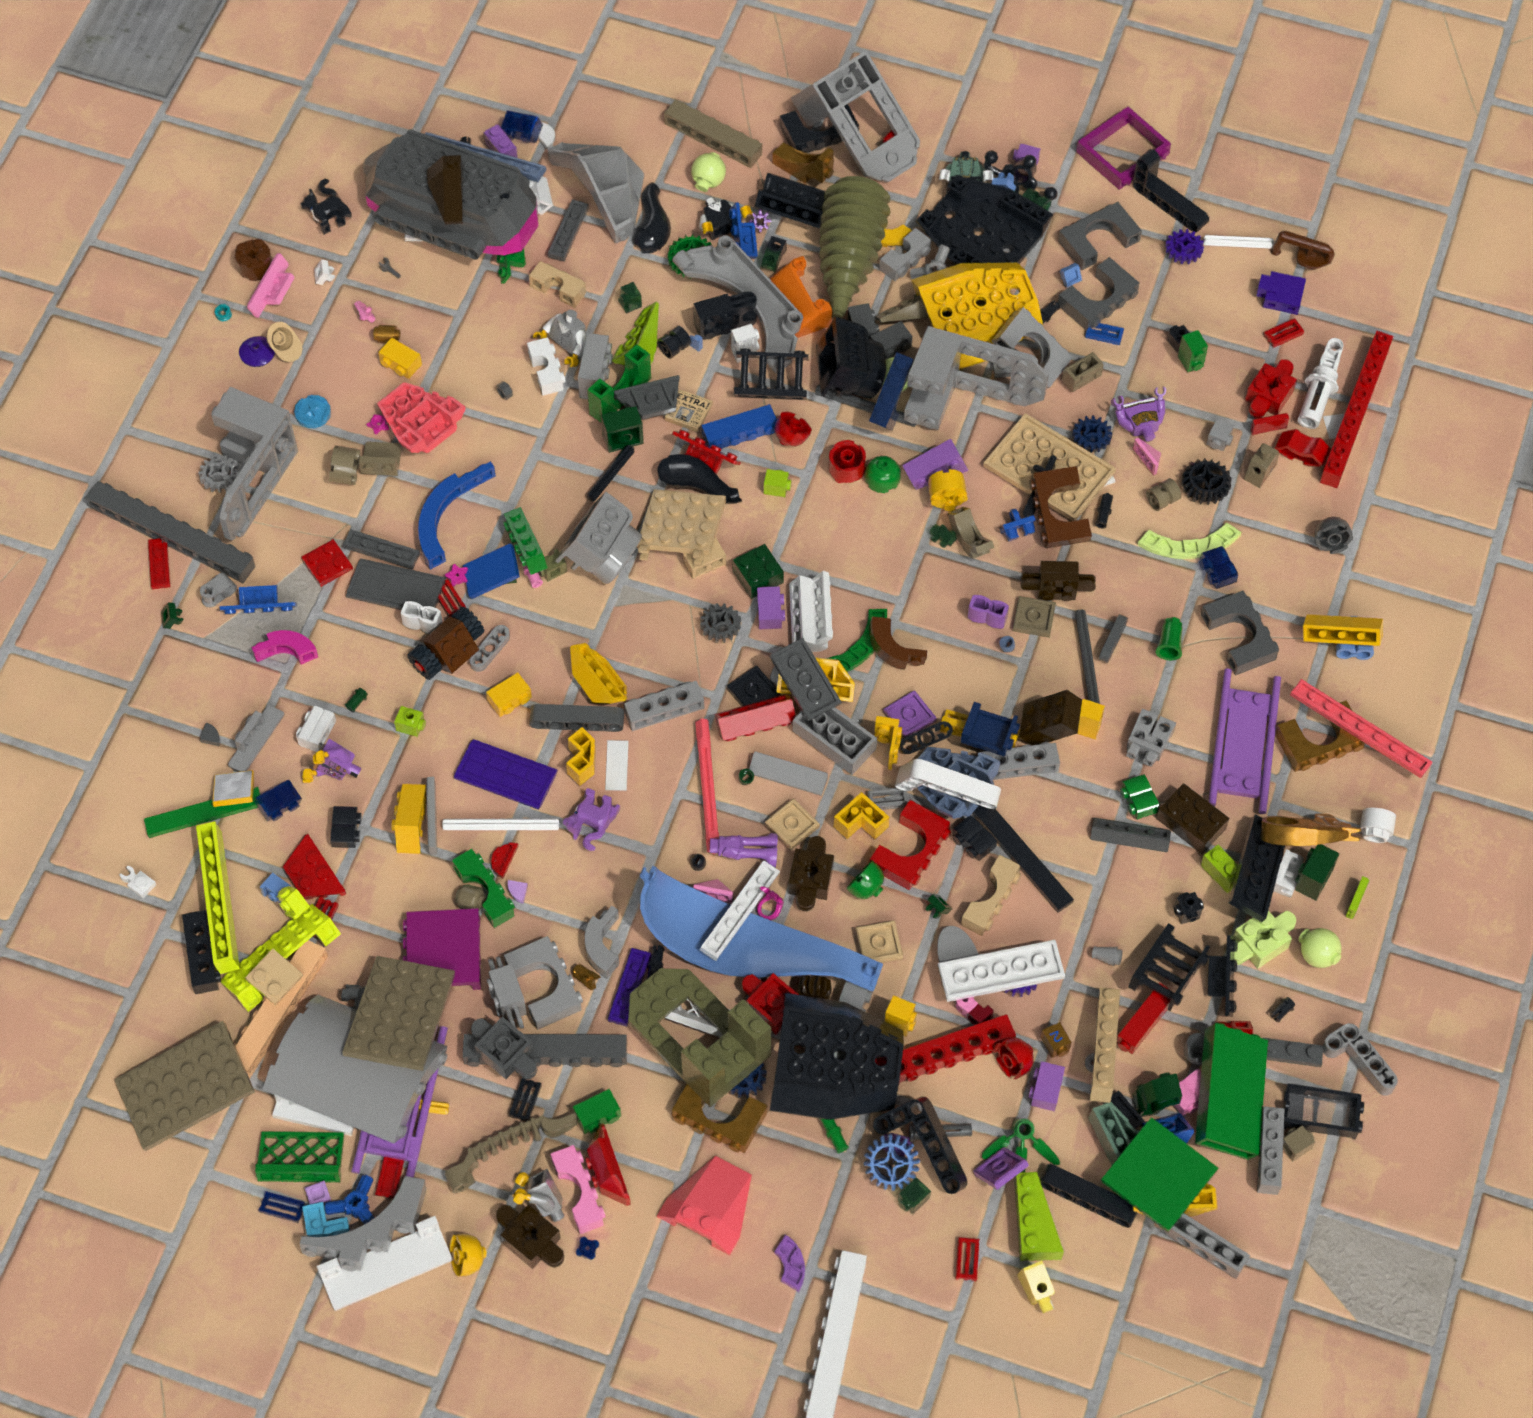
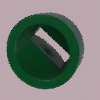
(743, 773)

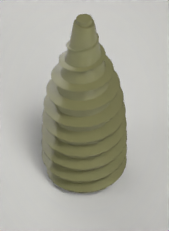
(851, 236)

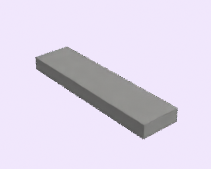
(432, 816)

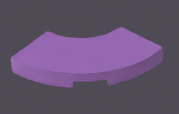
(793, 1263)

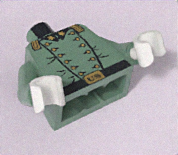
(966, 167)

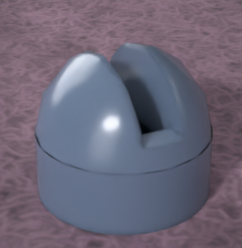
(1004, 643)

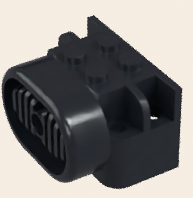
(852, 362)

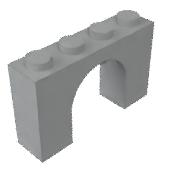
(1022, 324)
(543, 956)

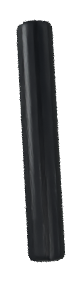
(610, 473)

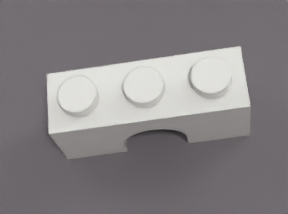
(542, 354)

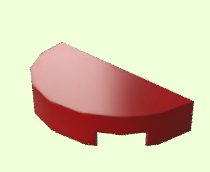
(502, 858)

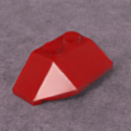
(606, 1168)

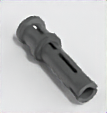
(965, 1130)

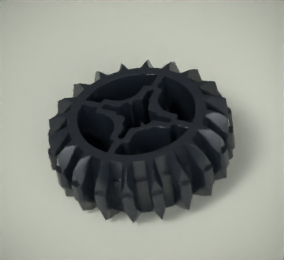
(1216, 476)

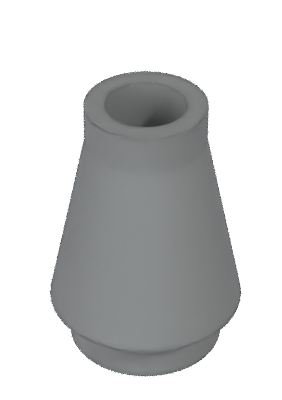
(1109, 955)

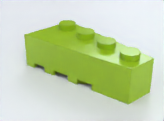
(1035, 1224)

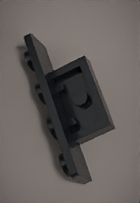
(1221, 976)

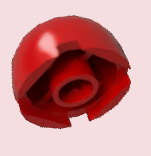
(791, 430)
(1014, 1057)

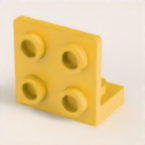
(888, 731)

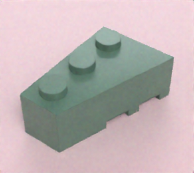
(1112, 1130)

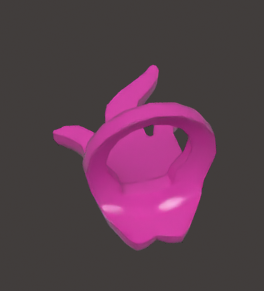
(770, 894)

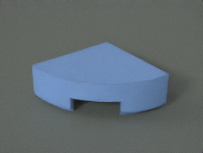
(696, 342)

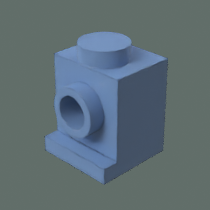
(272, 886)

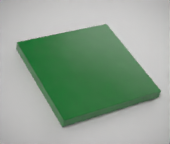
(1159, 1174)

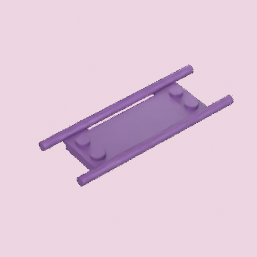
(1244, 742)
(409, 1146)

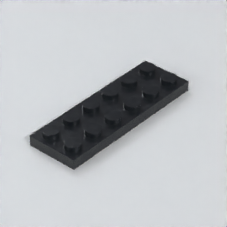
(1256, 873)

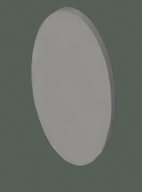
(954, 944)

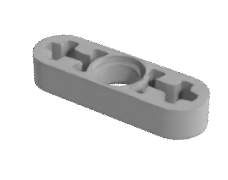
(491, 639)

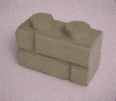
(1082, 372)

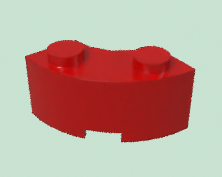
(1302, 447)

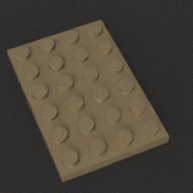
(399, 1013)
(184, 1085)

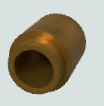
(384, 333)

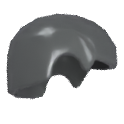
(1194, 1048)

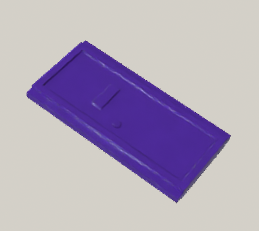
(505, 774)

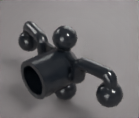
(1027, 163)

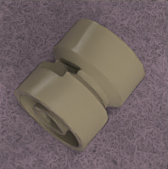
(1163, 494)

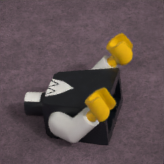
(717, 219)

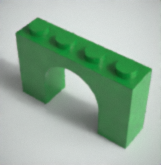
(636, 372)

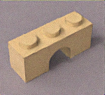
(546, 276)

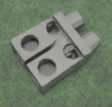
(1148, 743)

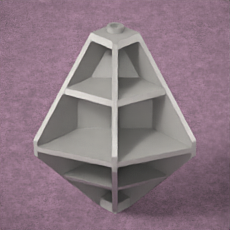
(611, 180)

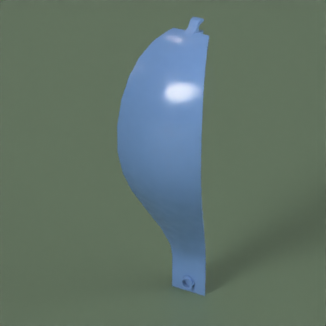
(686, 917)

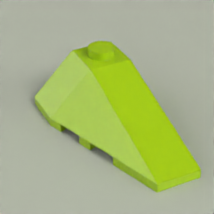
(643, 334)

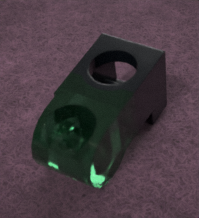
(774, 253)

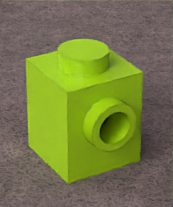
(777, 483)
(409, 721)

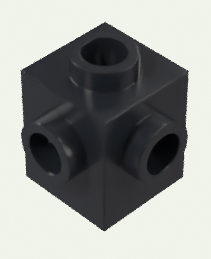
(1188, 907)

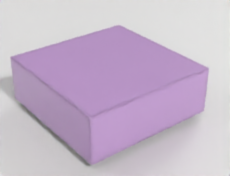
(318, 1193)

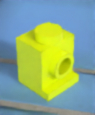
(292, 902)

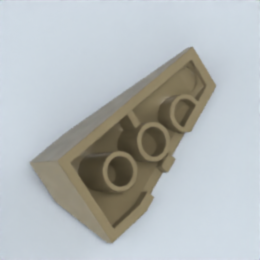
(908, 310)

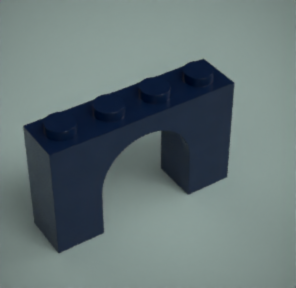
(885, 408)

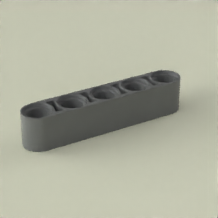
(576, 716)

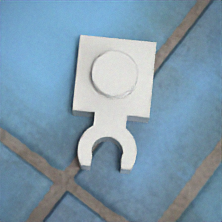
(139, 883)

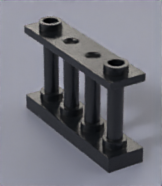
(779, 390)
(1158, 951)

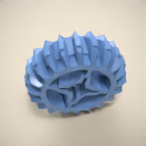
(882, 1162)

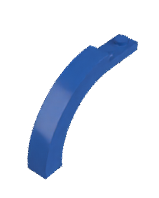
(437, 503)

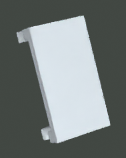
(1287, 873)

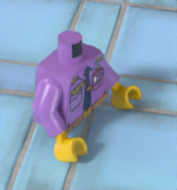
(332, 761)

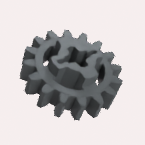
(720, 623)

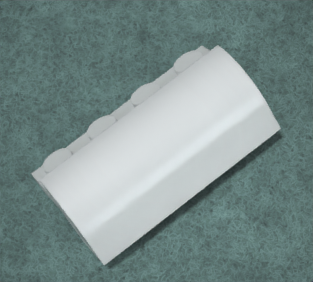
(811, 611)

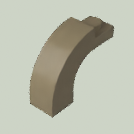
(968, 533)

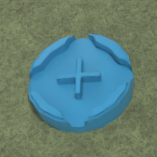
(312, 411)

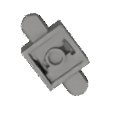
(506, 992)

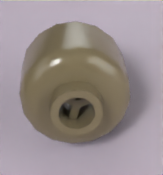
(470, 897)

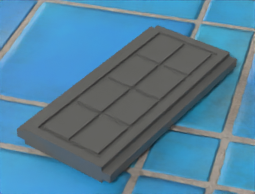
(393, 585)

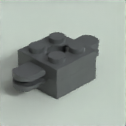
(504, 1048)

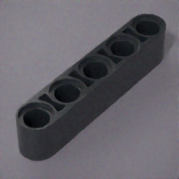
(1087, 1195)

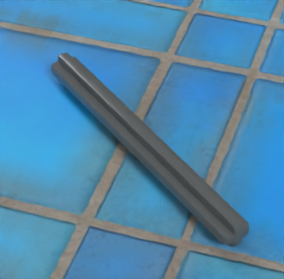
(858, 403)
(1087, 657)

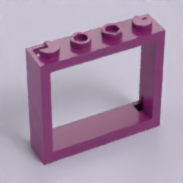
(1127, 115)

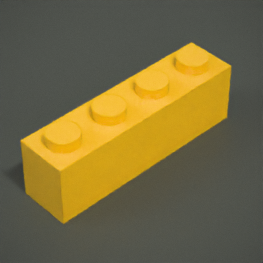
(1343, 630)

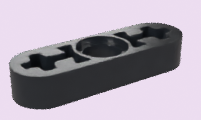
(910, 738)

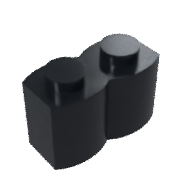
(344, 827)
(974, 838)

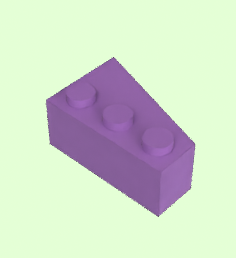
(939, 458)

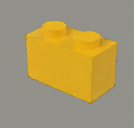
(400, 358)
(509, 695)
(1090, 719)
(901, 1014)

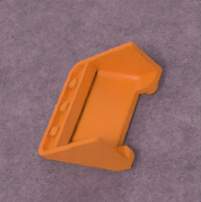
(815, 314)

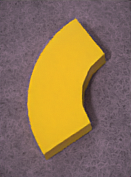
(895, 236)

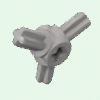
(938, 262)

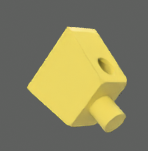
(1036, 1277)

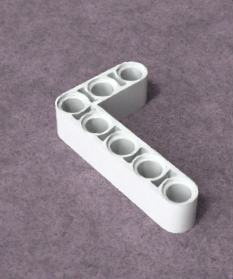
(939, 778)

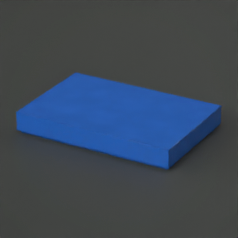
(491, 571)

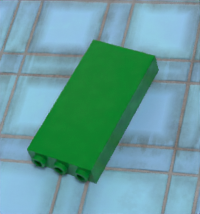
(1231, 1091)

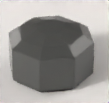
(504, 390)

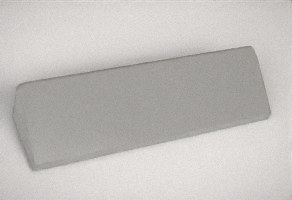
(788, 773)

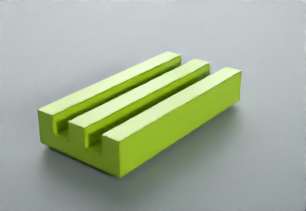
(1357, 897)

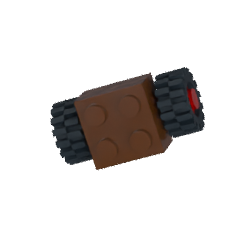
(448, 645)

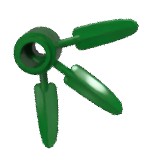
(1038, 1144)

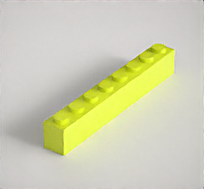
(217, 898)

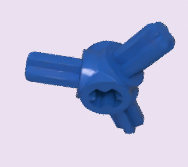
(347, 1205)

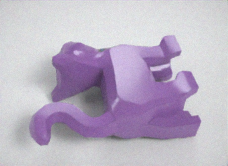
(592, 815)

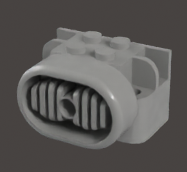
(602, 539)

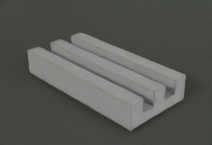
(888, 802)

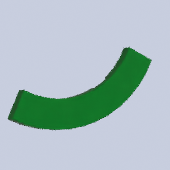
(862, 648)

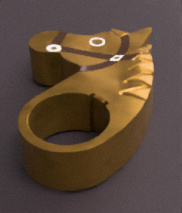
(1306, 832)

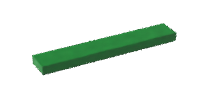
(194, 815)

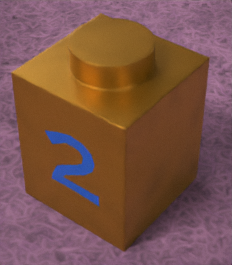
(1056, 1040)

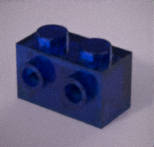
(521, 126)

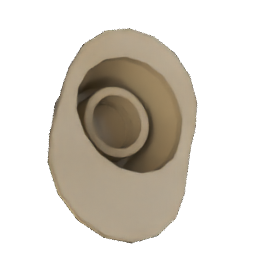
(284, 342)

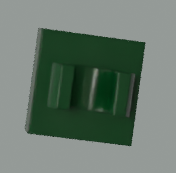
(169, 615)
(939, 904)

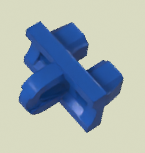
(1016, 523)

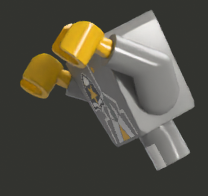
(541, 1192)

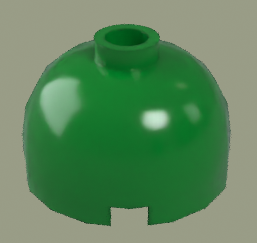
(882, 474)
(868, 882)

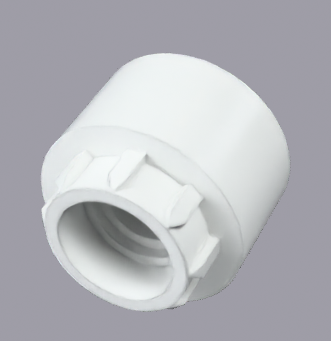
(1377, 824)

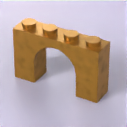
(1304, 754)
(735, 1134)

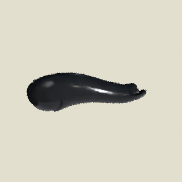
(655, 224)
(692, 472)

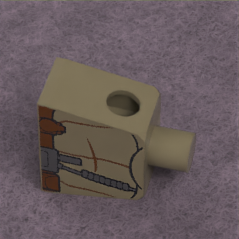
(1266, 460)

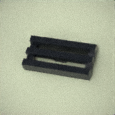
(530, 1084)

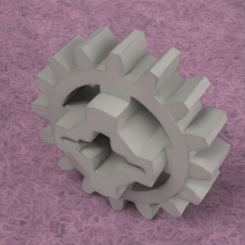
(218, 474)

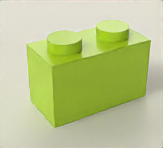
(1220, 867)

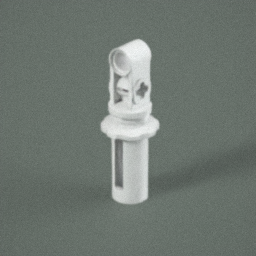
(1322, 381)

